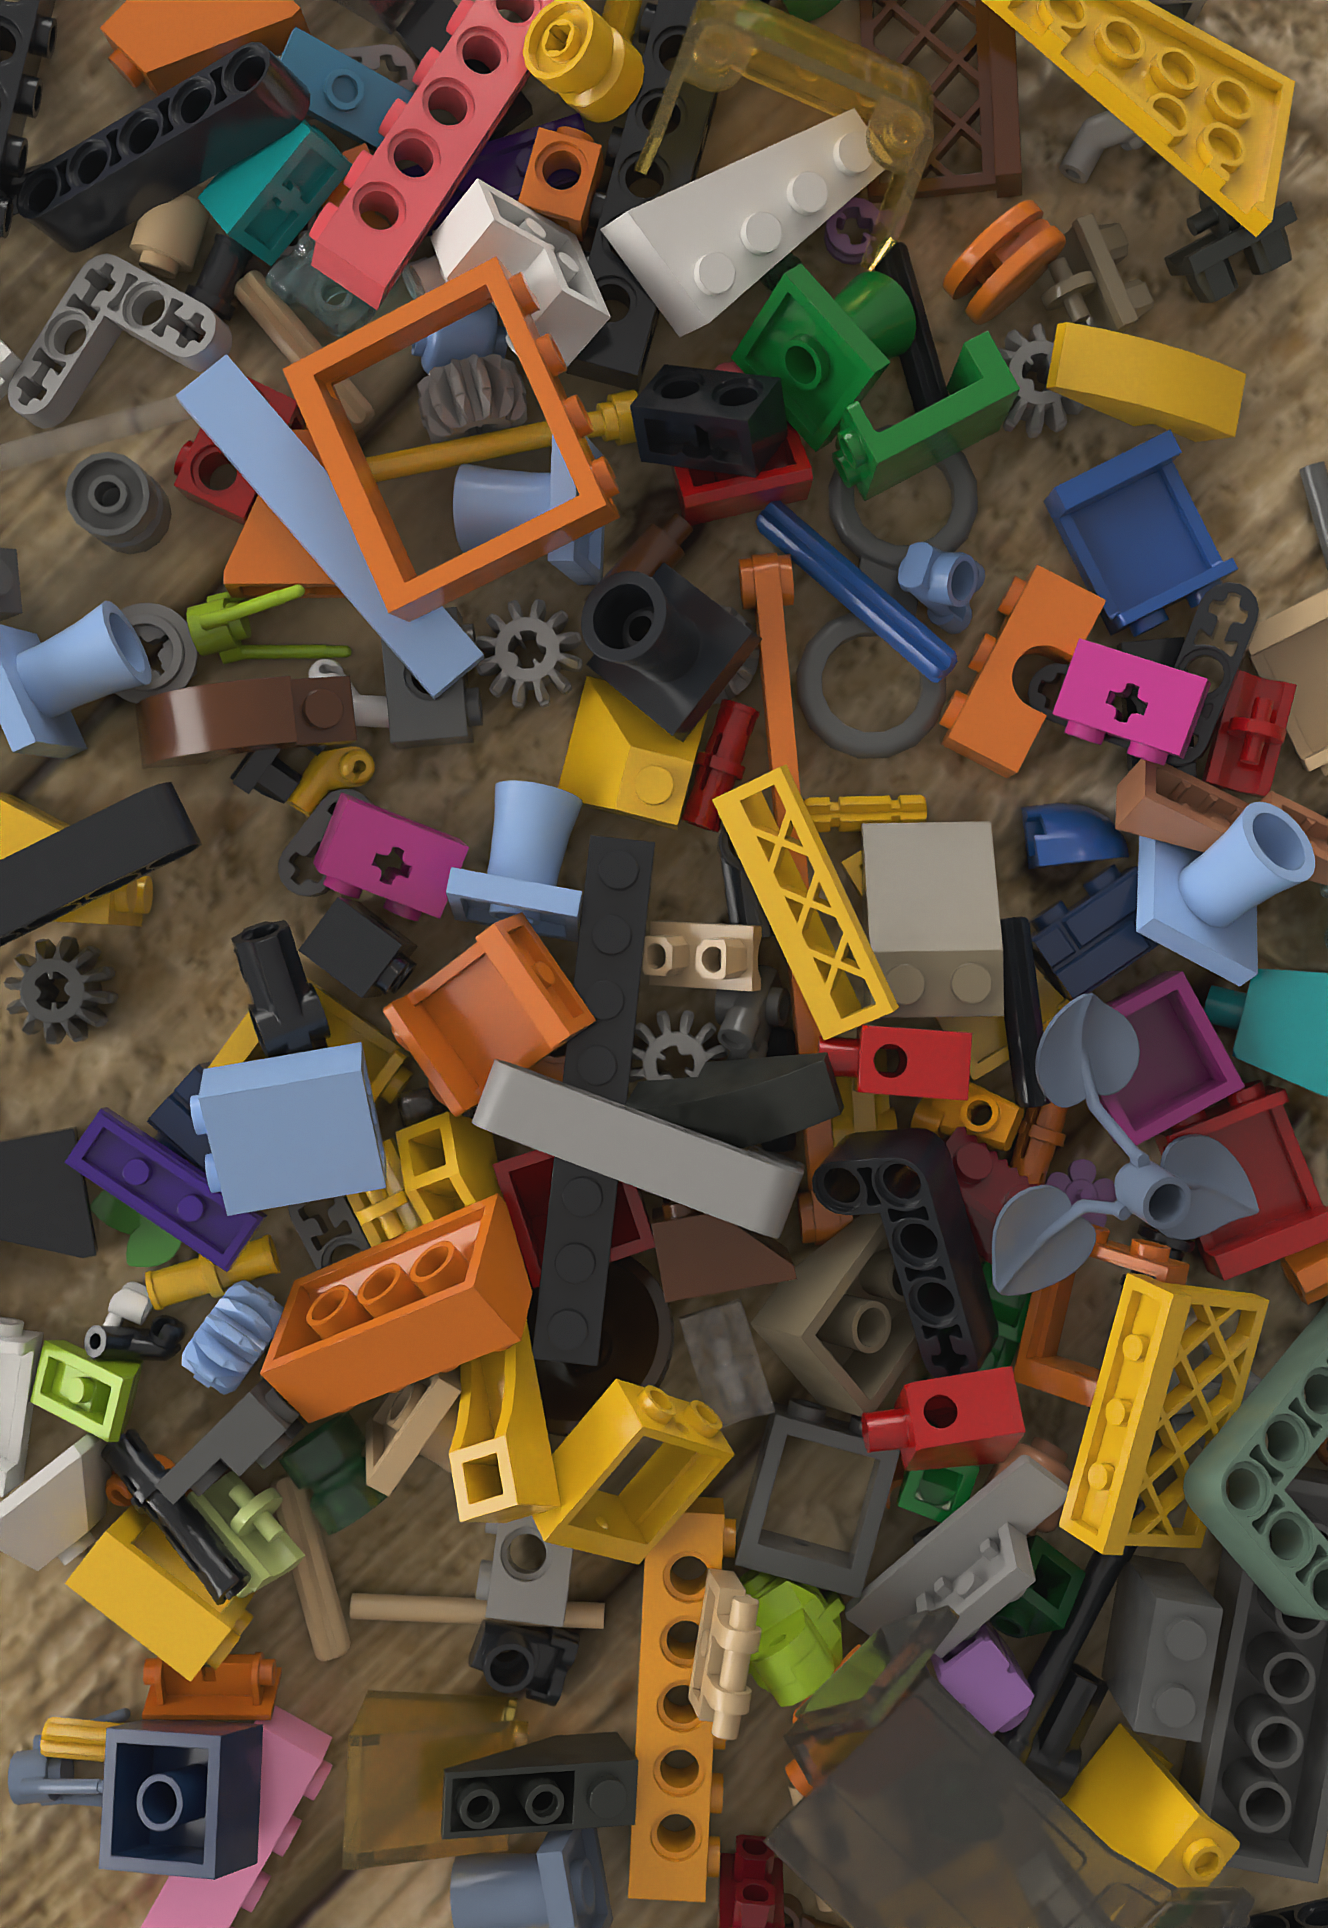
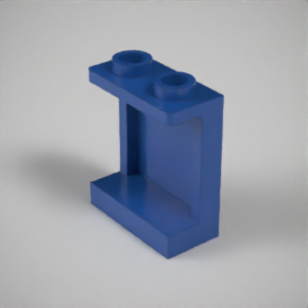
(1137, 536)

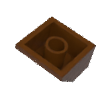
(713, 1256)

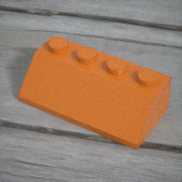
(401, 1312)

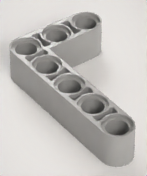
(640, 1149)

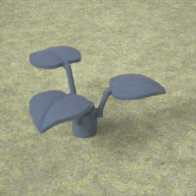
(1192, 1192)

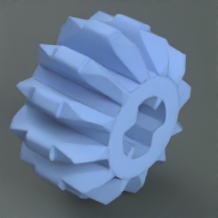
(232, 1337)

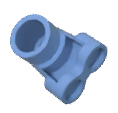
(942, 584)

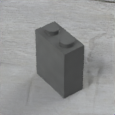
(1162, 1648)

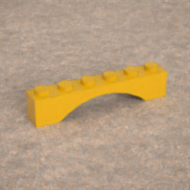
(501, 1434)

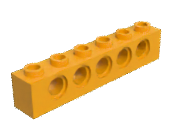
(665, 1861)

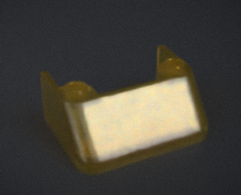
(820, 70)

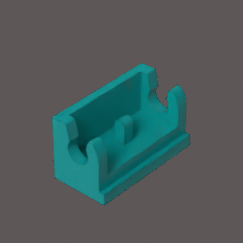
(276, 190)

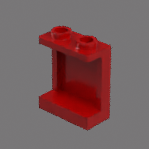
(1264, 1143)

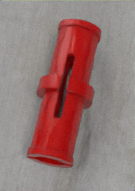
(720, 763)

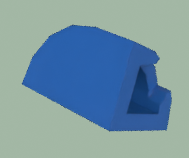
(1069, 835)

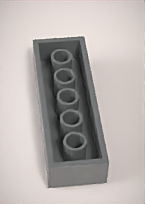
(1267, 1720)

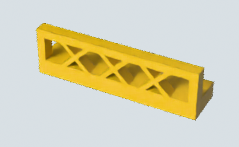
(794, 909)

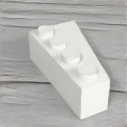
(732, 226)

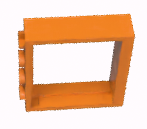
(313, 388)

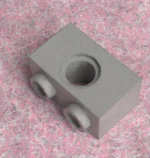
(519, 1593)

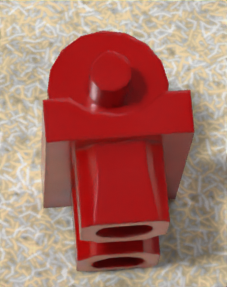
(1250, 735)

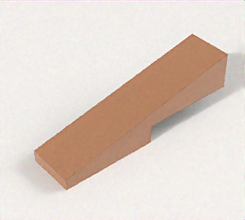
(1193, 814)

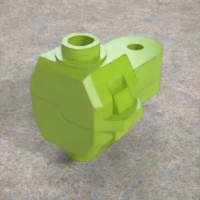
(798, 1636)

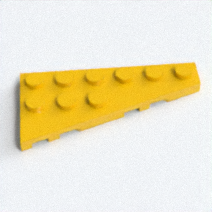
(1176, 88)

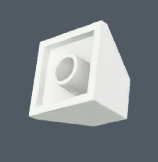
(57, 1507)

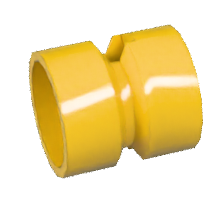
(583, 60)

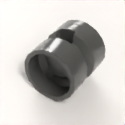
(132, 511)

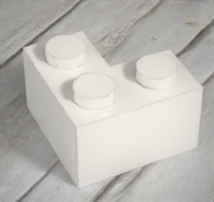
(550, 257)

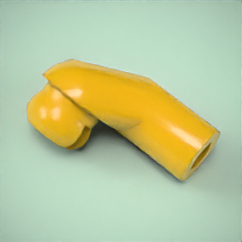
(330, 772)

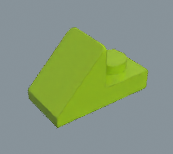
(85, 1389)

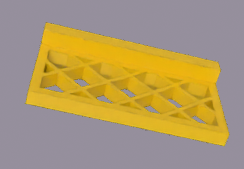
(1133, 1405)

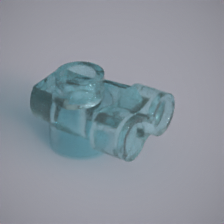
(300, 282)

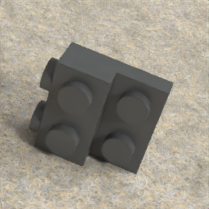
(250, 1432)

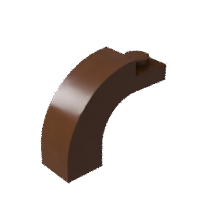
(243, 717)

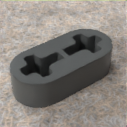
(307, 843)

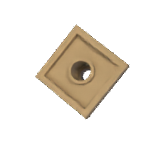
(412, 1423)

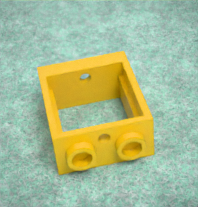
(661, 1491)
(157, 1598)

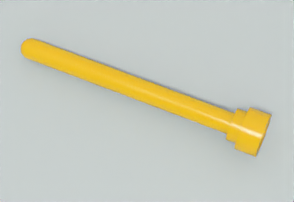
(610, 420)

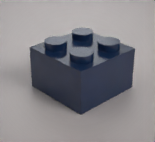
(181, 1797)

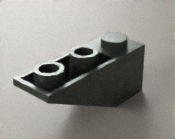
(542, 1788)

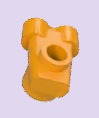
(945, 1115)

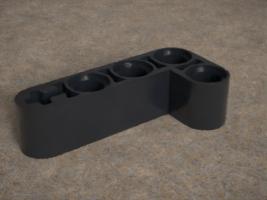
(934, 1266)

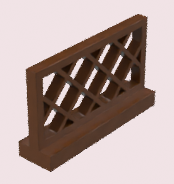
(996, 102)

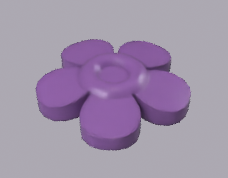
(1079, 1186)

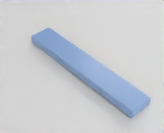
(308, 505)

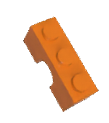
(1041, 619)

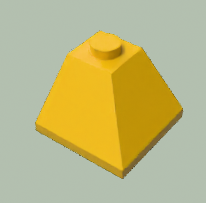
(627, 760)

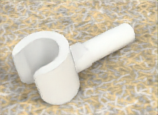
(130, 1304)

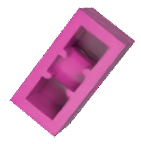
(1102, 673)
(361, 831)

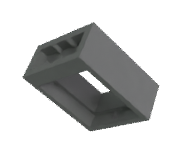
(799, 1558)

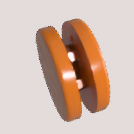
(1005, 261)

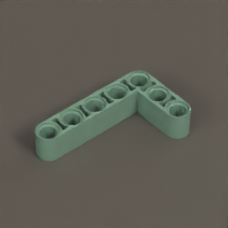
(1261, 1475)

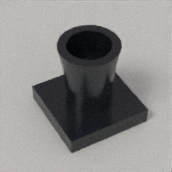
(664, 645)

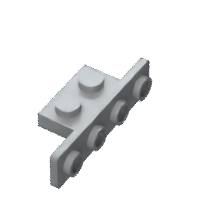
(970, 1560)

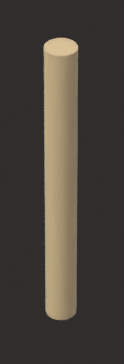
(458, 1610)

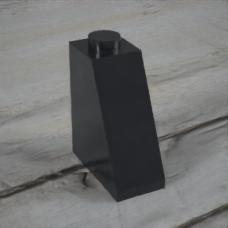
(43, 1197)

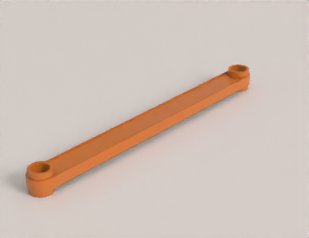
(766, 588)

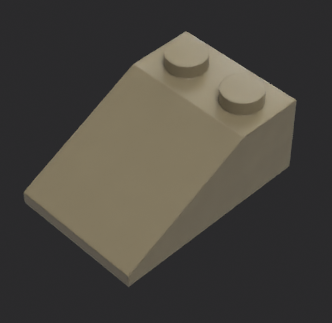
(934, 917)
(843, 1320)

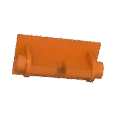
(237, 1690)

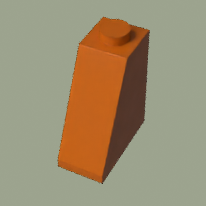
(177, 38)
(271, 557)

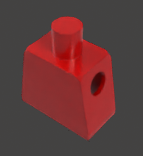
(928, 1067)
(974, 1419)

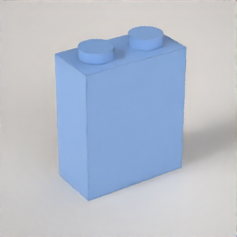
(290, 1129)

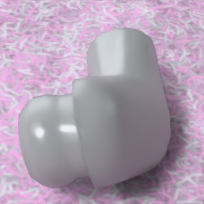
(1093, 137)

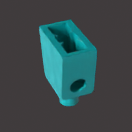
(1279, 1024)

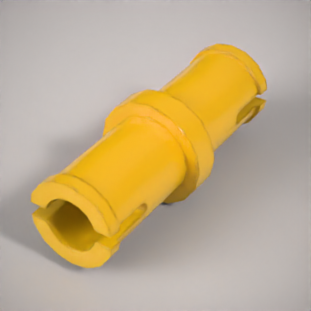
(201, 1276)

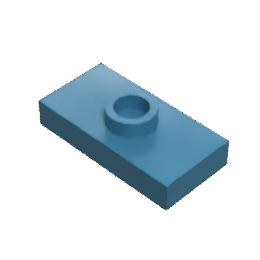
(342, 89)

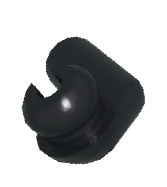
(133, 1343)

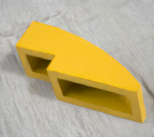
(1146, 382)

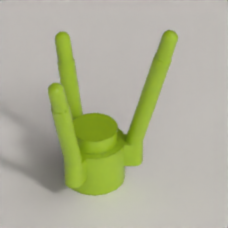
(225, 622)

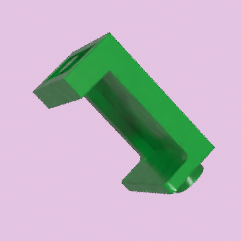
(977, 406)

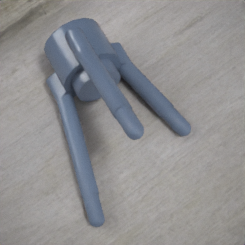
(51, 1780)

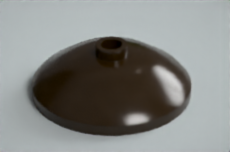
(634, 1347)

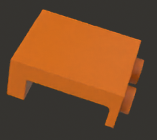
(488, 1004)

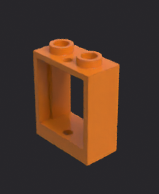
(1037, 1355)

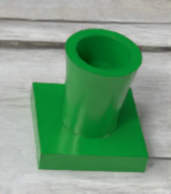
(826, 346)

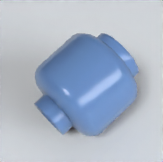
(471, 335)

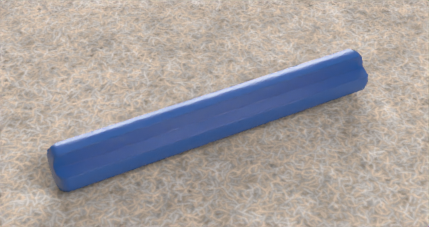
(857, 591)

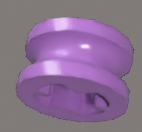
(839, 244)

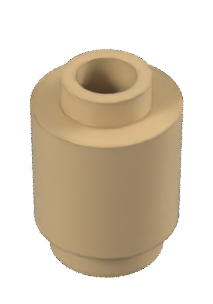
(171, 235)

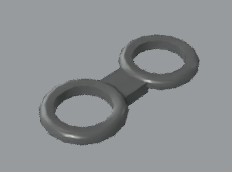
(880, 563)

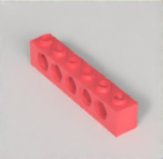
(373, 259)

